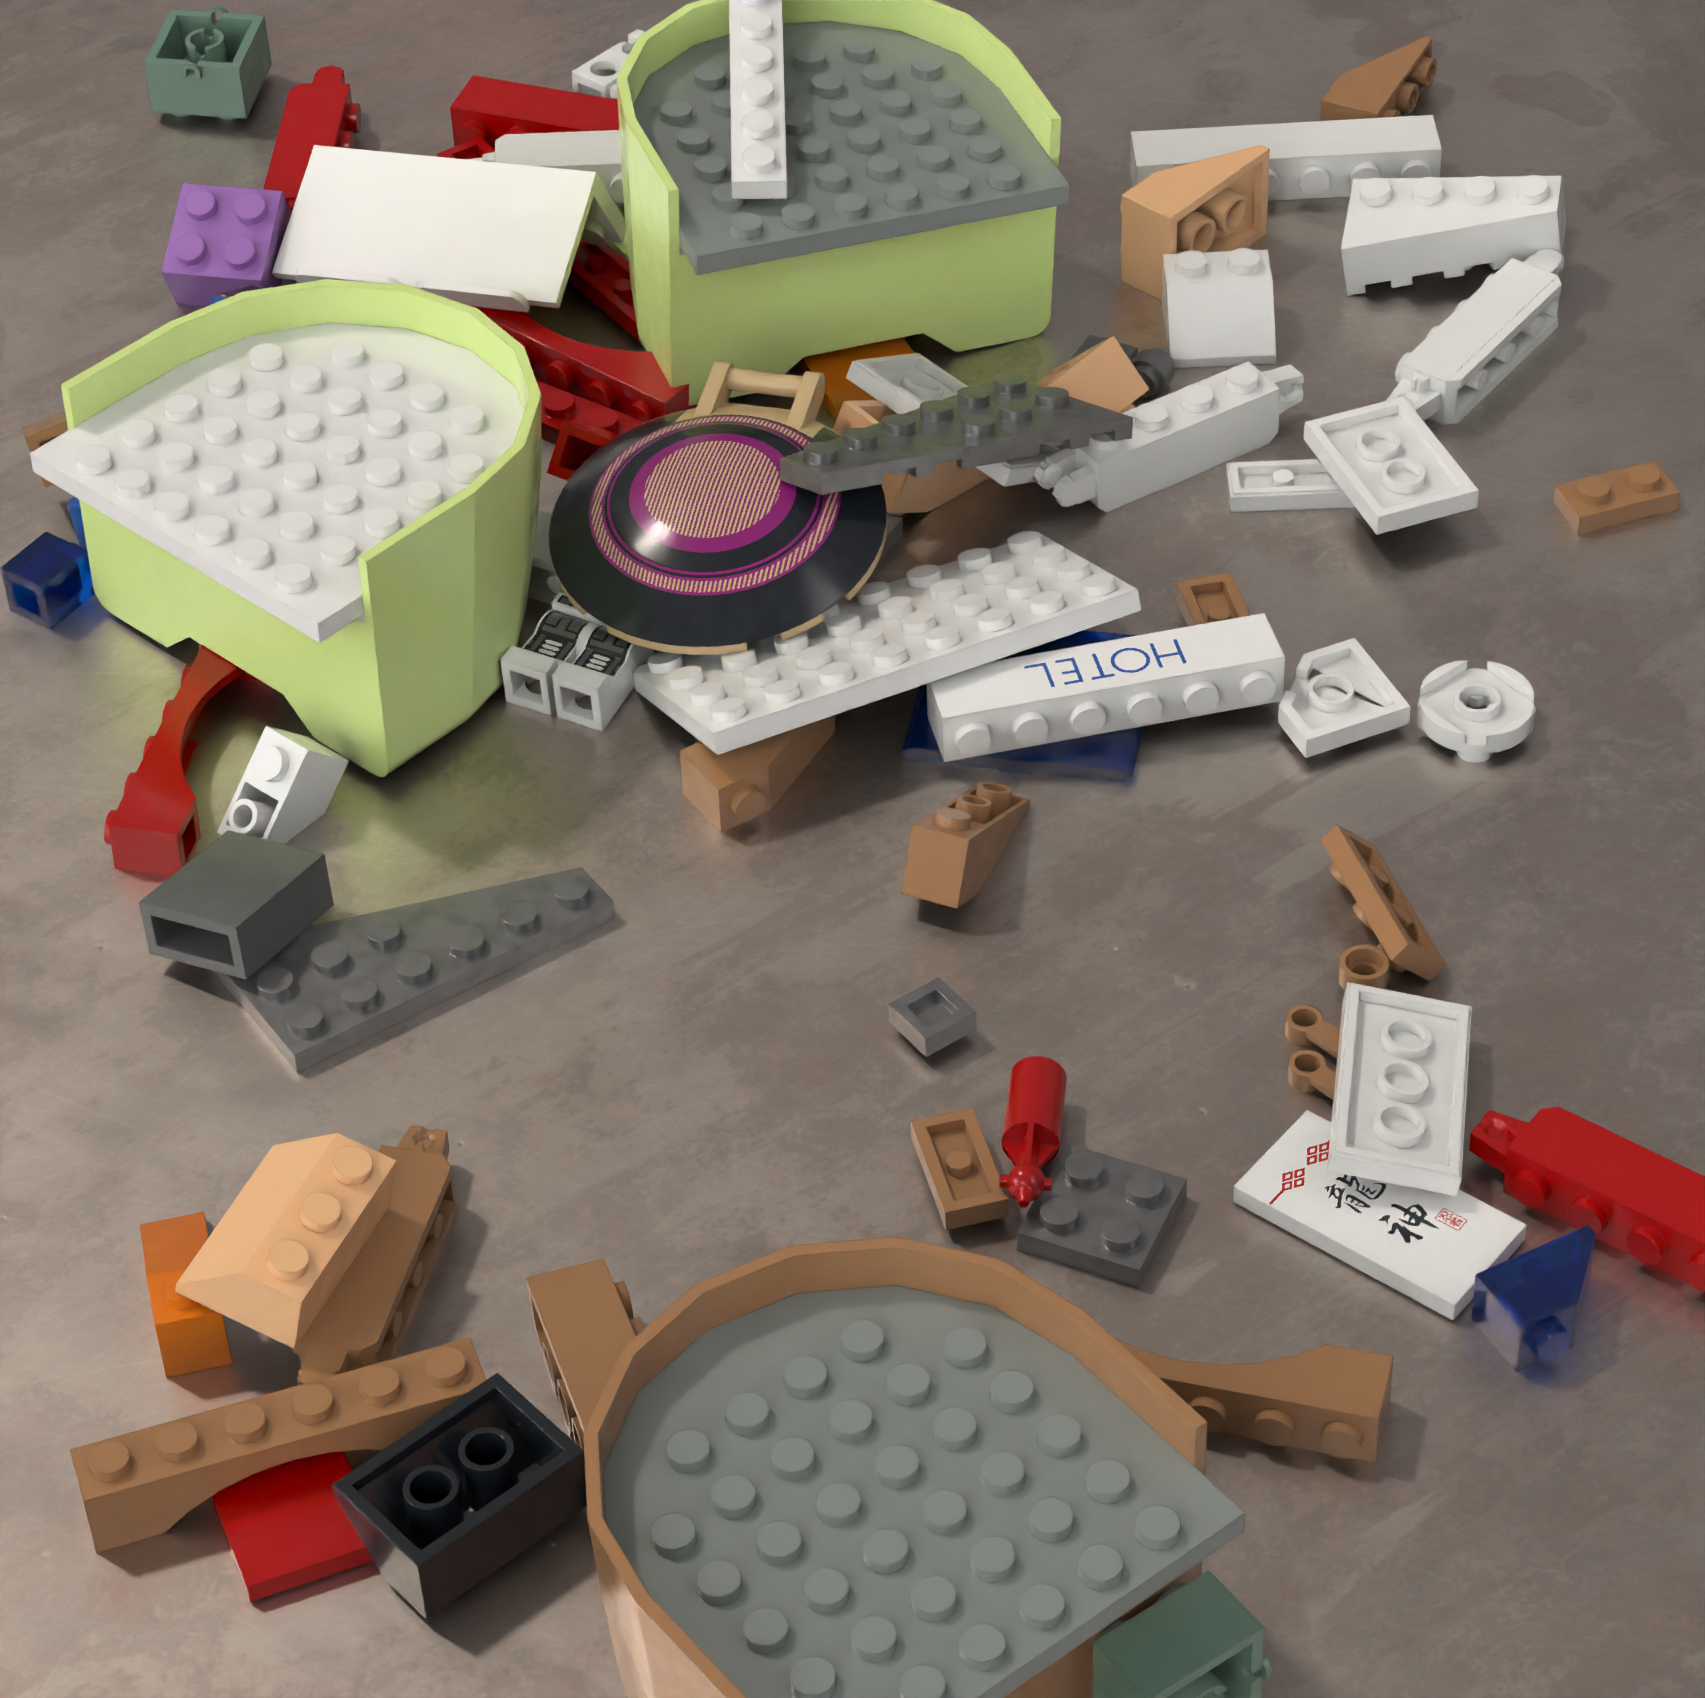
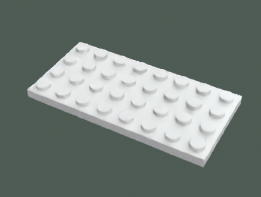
(888, 641)

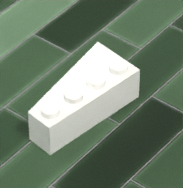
(1447, 225)

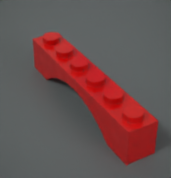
(610, 377)
(158, 815)

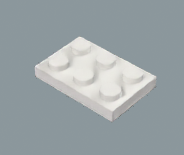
(1390, 465)

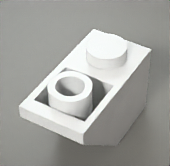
(283, 787)

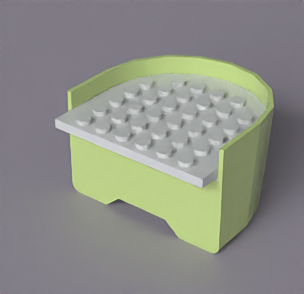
(319, 498)

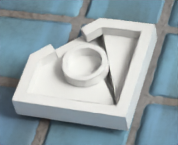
(1339, 700)

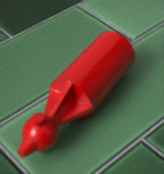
(1032, 1125)

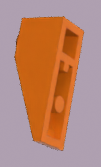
(187, 1331)

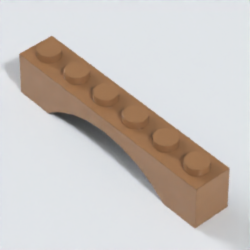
(1311, 1401)
(156, 1475)

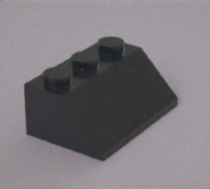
(463, 1494)

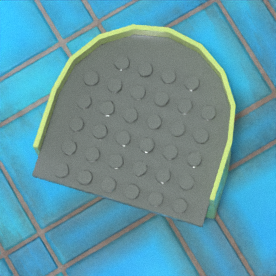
(910, 190)

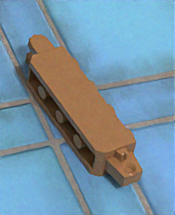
(385, 1282)

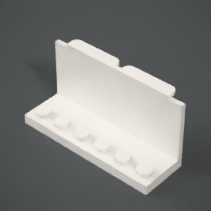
(445, 225)

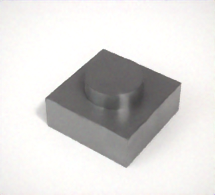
(932, 1017)

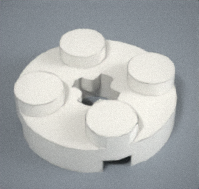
(1476, 733)

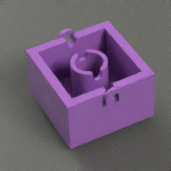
(223, 241)

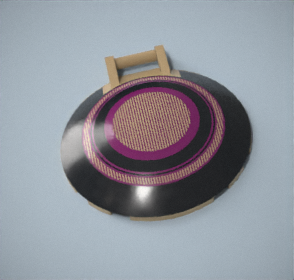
(695, 538)

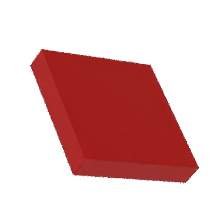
(289, 1525)

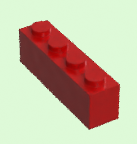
(502, 107)

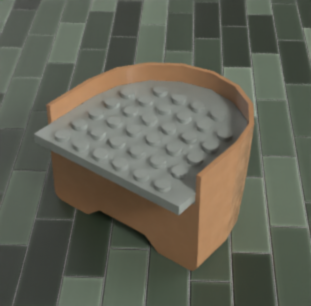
(885, 1483)

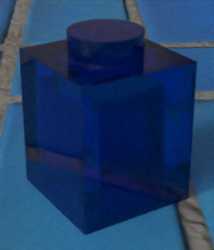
(48, 580)

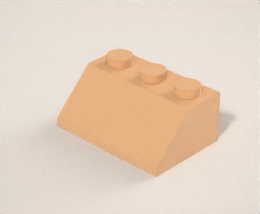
(291, 1234)

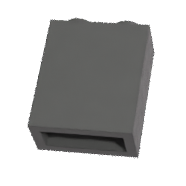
(236, 904)

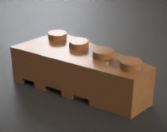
(581, 1329)

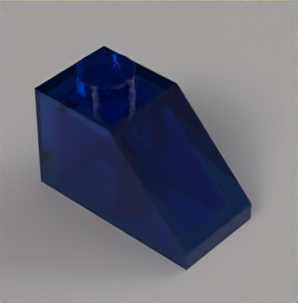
(1536, 1299)

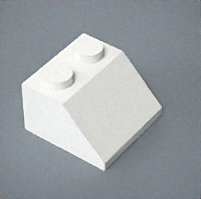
(1219, 308)

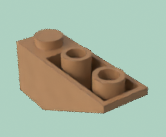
(1382, 86)
(961, 843)

